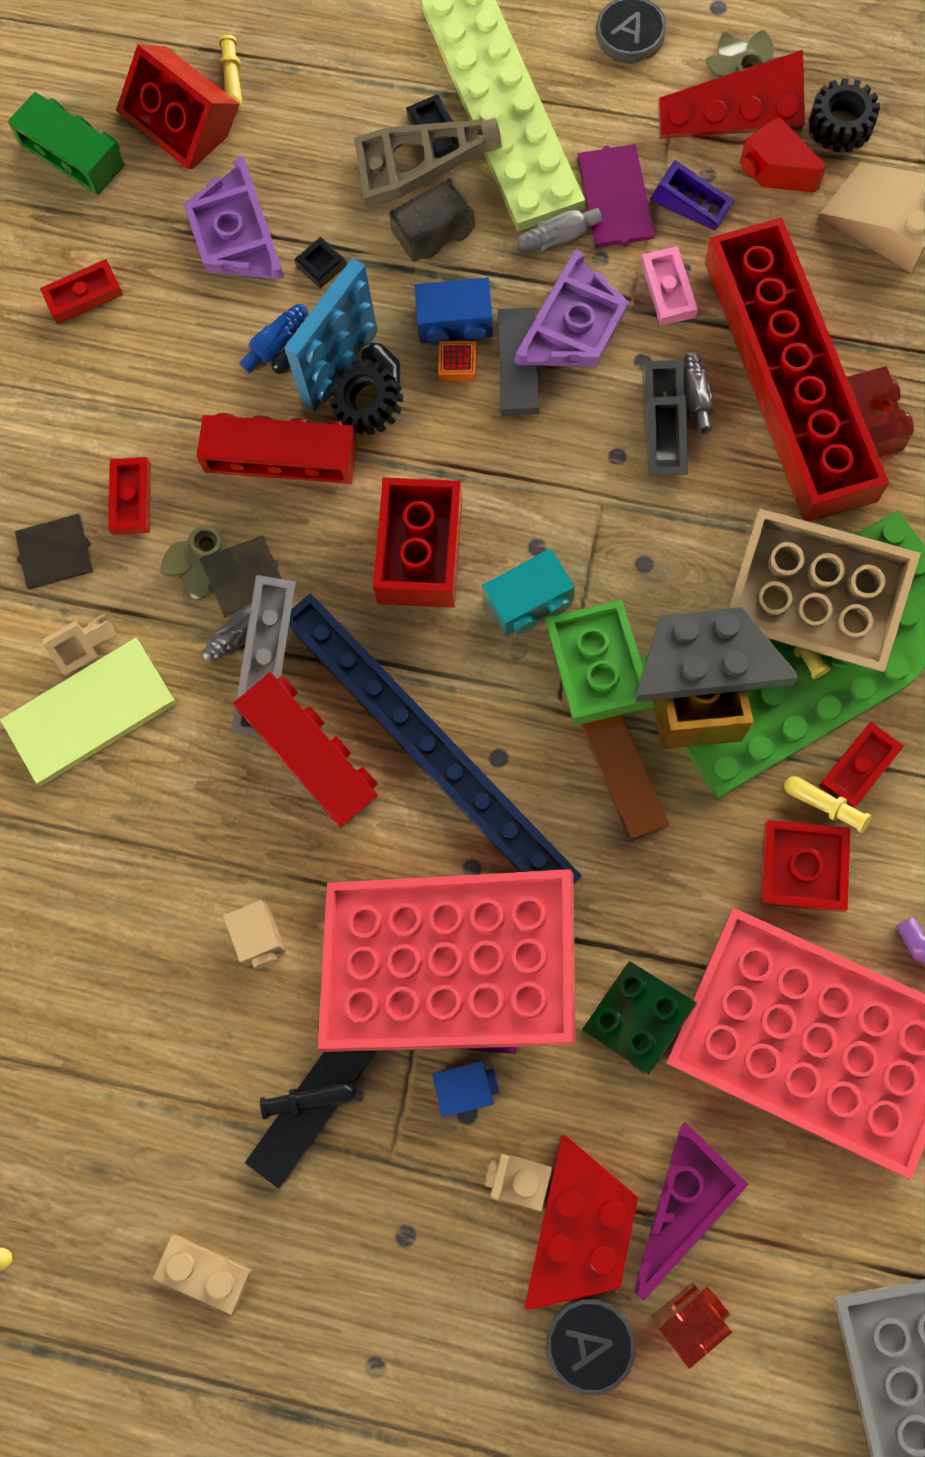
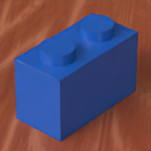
(454, 310)

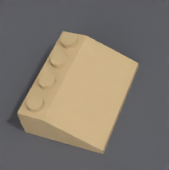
(824, 588)

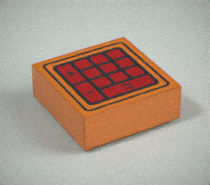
(457, 361)

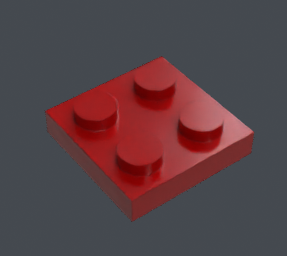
(805, 866)

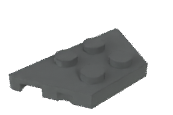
(710, 656)

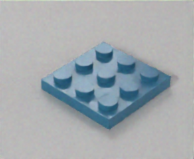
(332, 335)

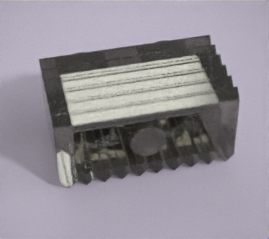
(432, 220)

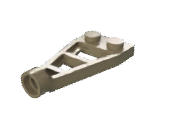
(378, 162)

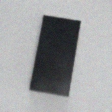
(433, 111)

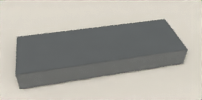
(517, 381)

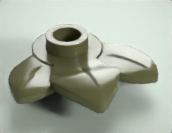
(738, 55)
(185, 556)

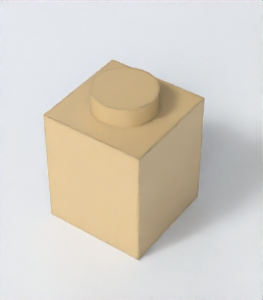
(254, 934)

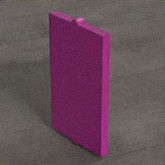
(616, 186)

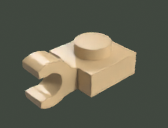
(75, 647)

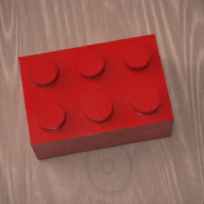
(418, 542)

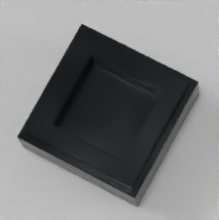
(320, 262)

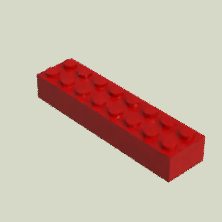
(795, 371)

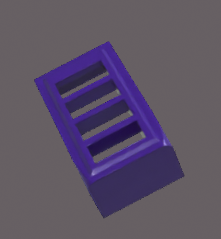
(689, 181)

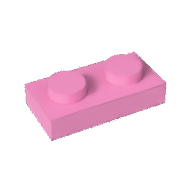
(669, 286)

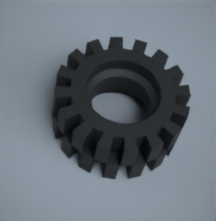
(847, 98)
(350, 386)

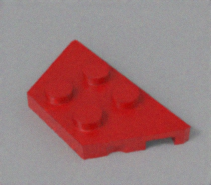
(581, 1232)

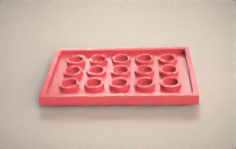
(449, 963)
(810, 1042)

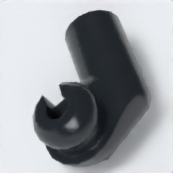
(379, 353)

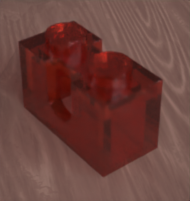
(878, 391)
(693, 1323)

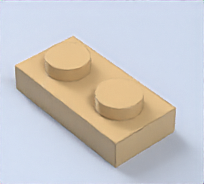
(202, 1274)

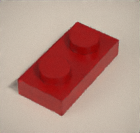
(81, 291)
(129, 496)
(861, 765)

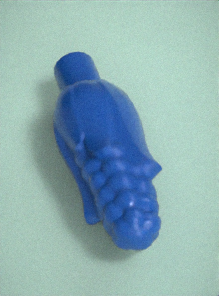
(273, 338)

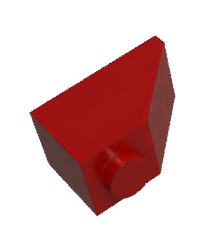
(781, 159)

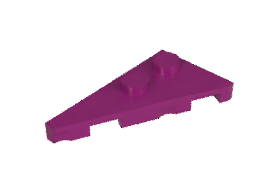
(691, 1200)

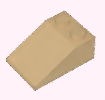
(882, 211)

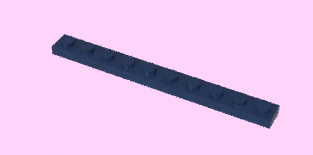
(424, 741)

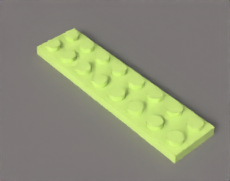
(496, 84)

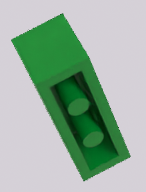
(67, 142)

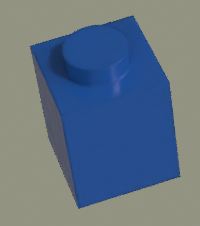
(465, 1088)

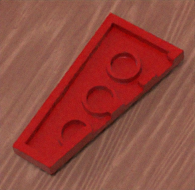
(738, 101)

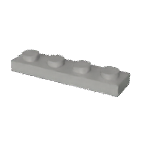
(264, 638)

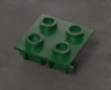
(639, 1017)

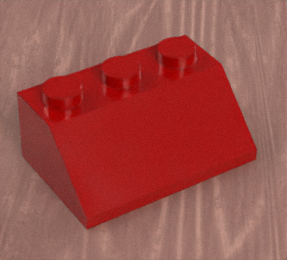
(175, 105)

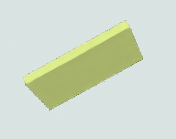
(88, 712)

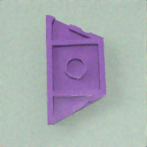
(233, 227)
(574, 320)

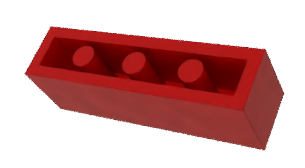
(277, 448)
(305, 749)

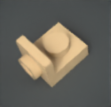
(518, 1181)

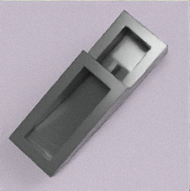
(665, 417)

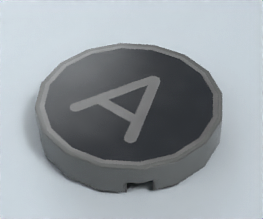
(631, 30)
(590, 1346)

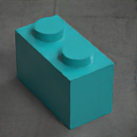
(529, 593)

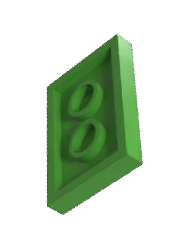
(597, 661)

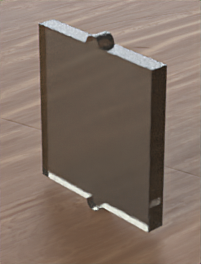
(53, 551)
(235, 570)

